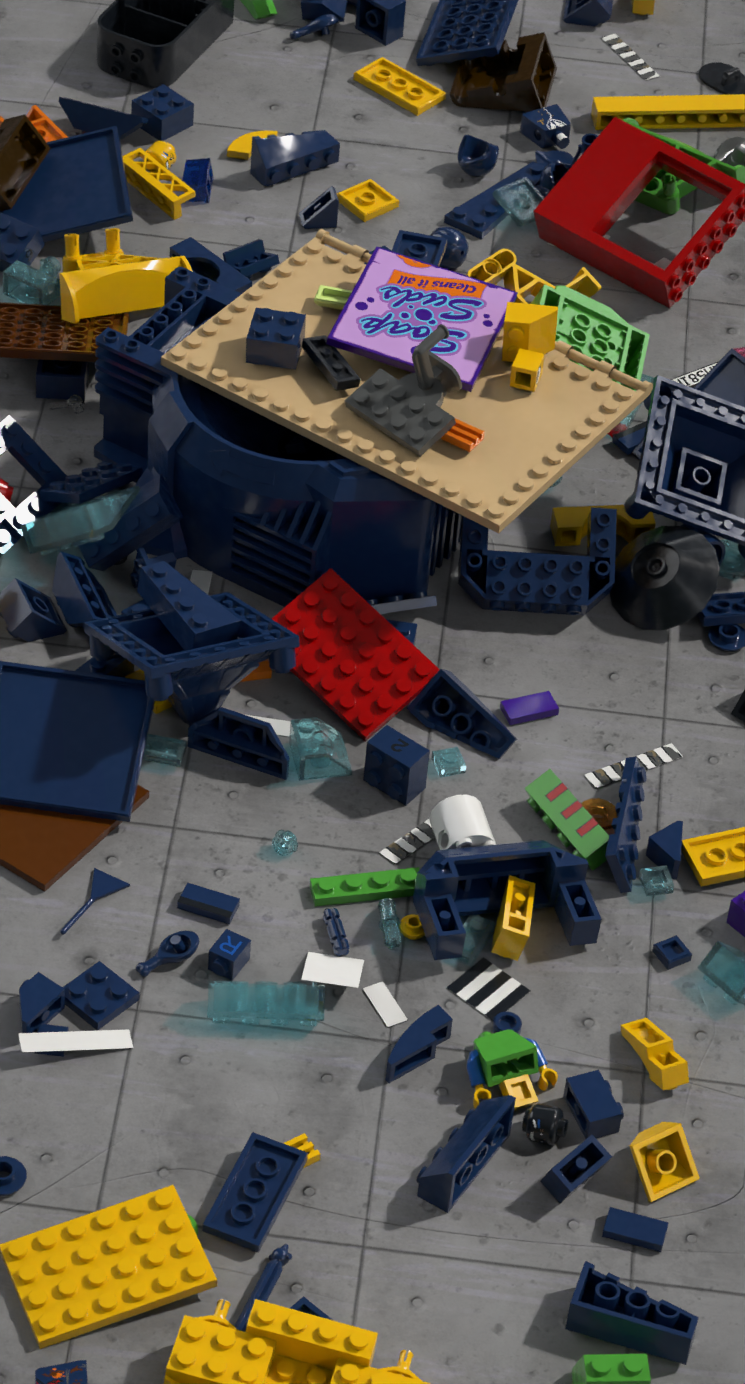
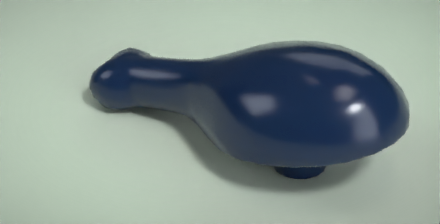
(319, 24)
(172, 949)

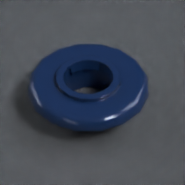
(725, 642)
(17, 1176)

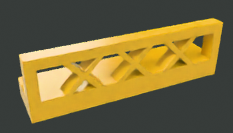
(150, 184)

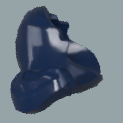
(551, 176)

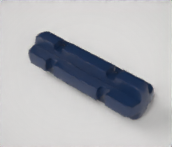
(336, 931)

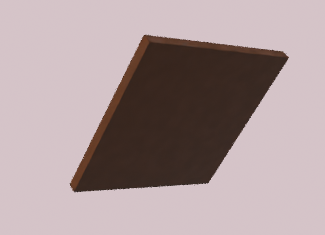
(49, 843)

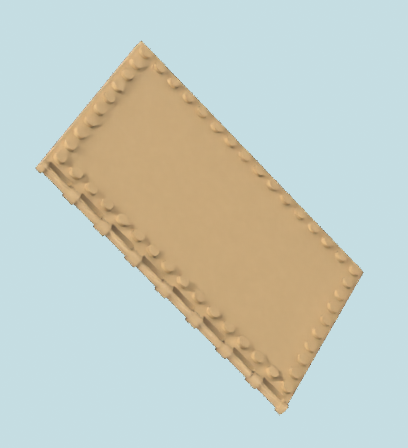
(526, 435)

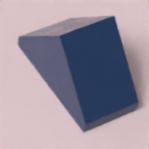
(322, 211)
(665, 847)

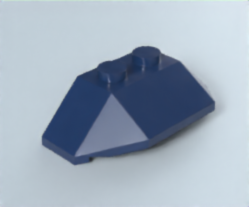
(93, 117)
(79, 592)
(240, 740)

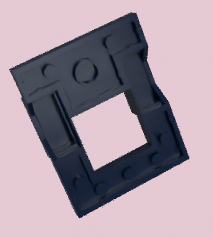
(40, 467)

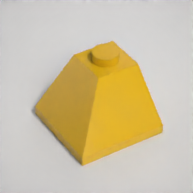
(663, 1159)

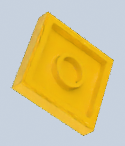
(367, 200)

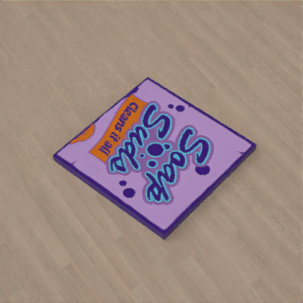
(406, 300)

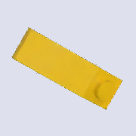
(514, 918)

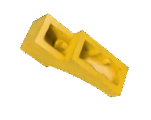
(657, 1052)

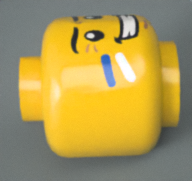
(163, 153)

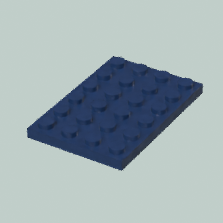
(465, 30)

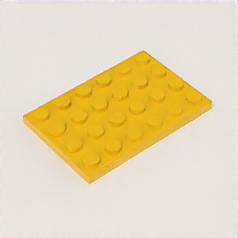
(107, 1266)

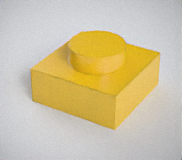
(521, 1089)

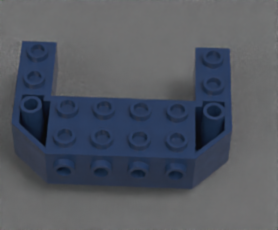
(536, 579)
(474, 883)

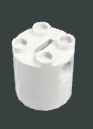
(460, 823)

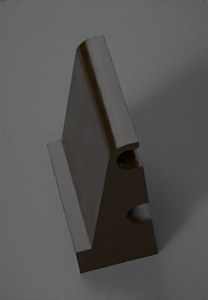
(508, 81)
(20, 156)

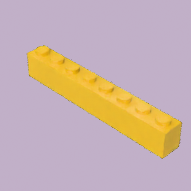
(671, 111)

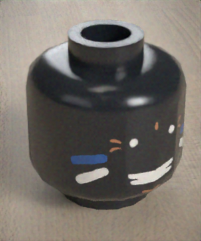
(544, 1124)

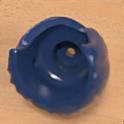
(477, 156)
(456, 248)

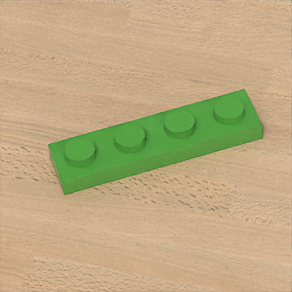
(363, 886)

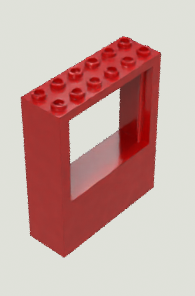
(605, 185)

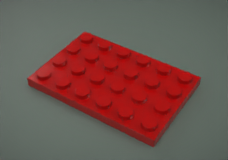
(353, 655)

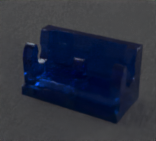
(199, 176)

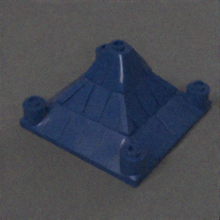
(692, 461)
(200, 677)

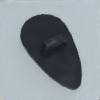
(723, 78)

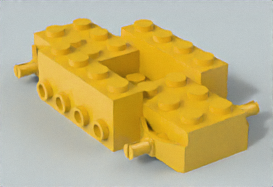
(278, 1349)

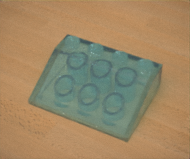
(77, 522)

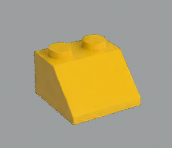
(528, 328)

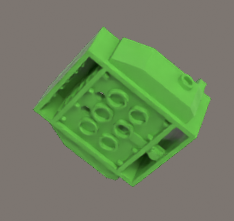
(596, 330)

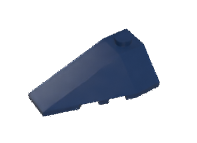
(456, 712)

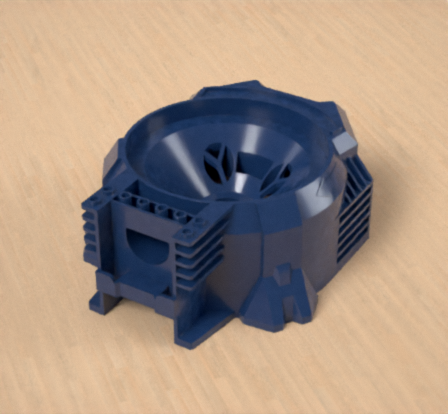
(232, 464)

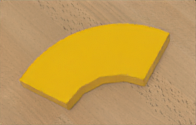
(242, 146)

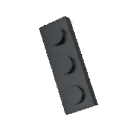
(330, 363)

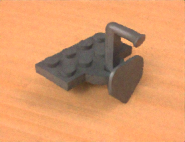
(410, 406)

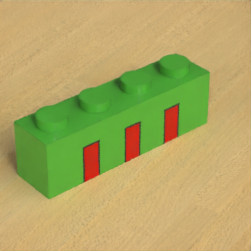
(569, 818)

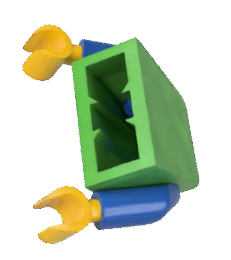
(504, 1057)

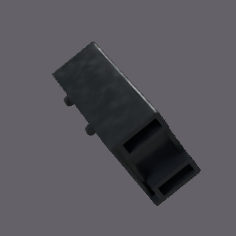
(158, 38)

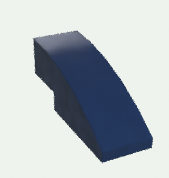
(419, 1043)

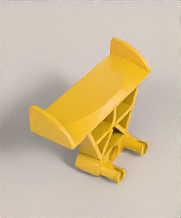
(502, 266)
(111, 280)

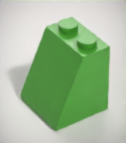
(612, 1369)

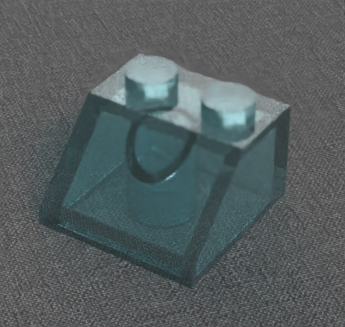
(30, 284)
(317, 750)
(726, 968)

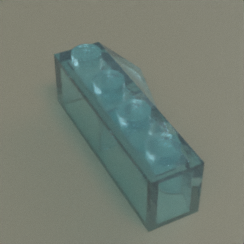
(266, 1001)

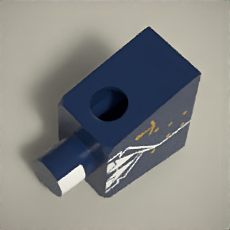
(546, 127)

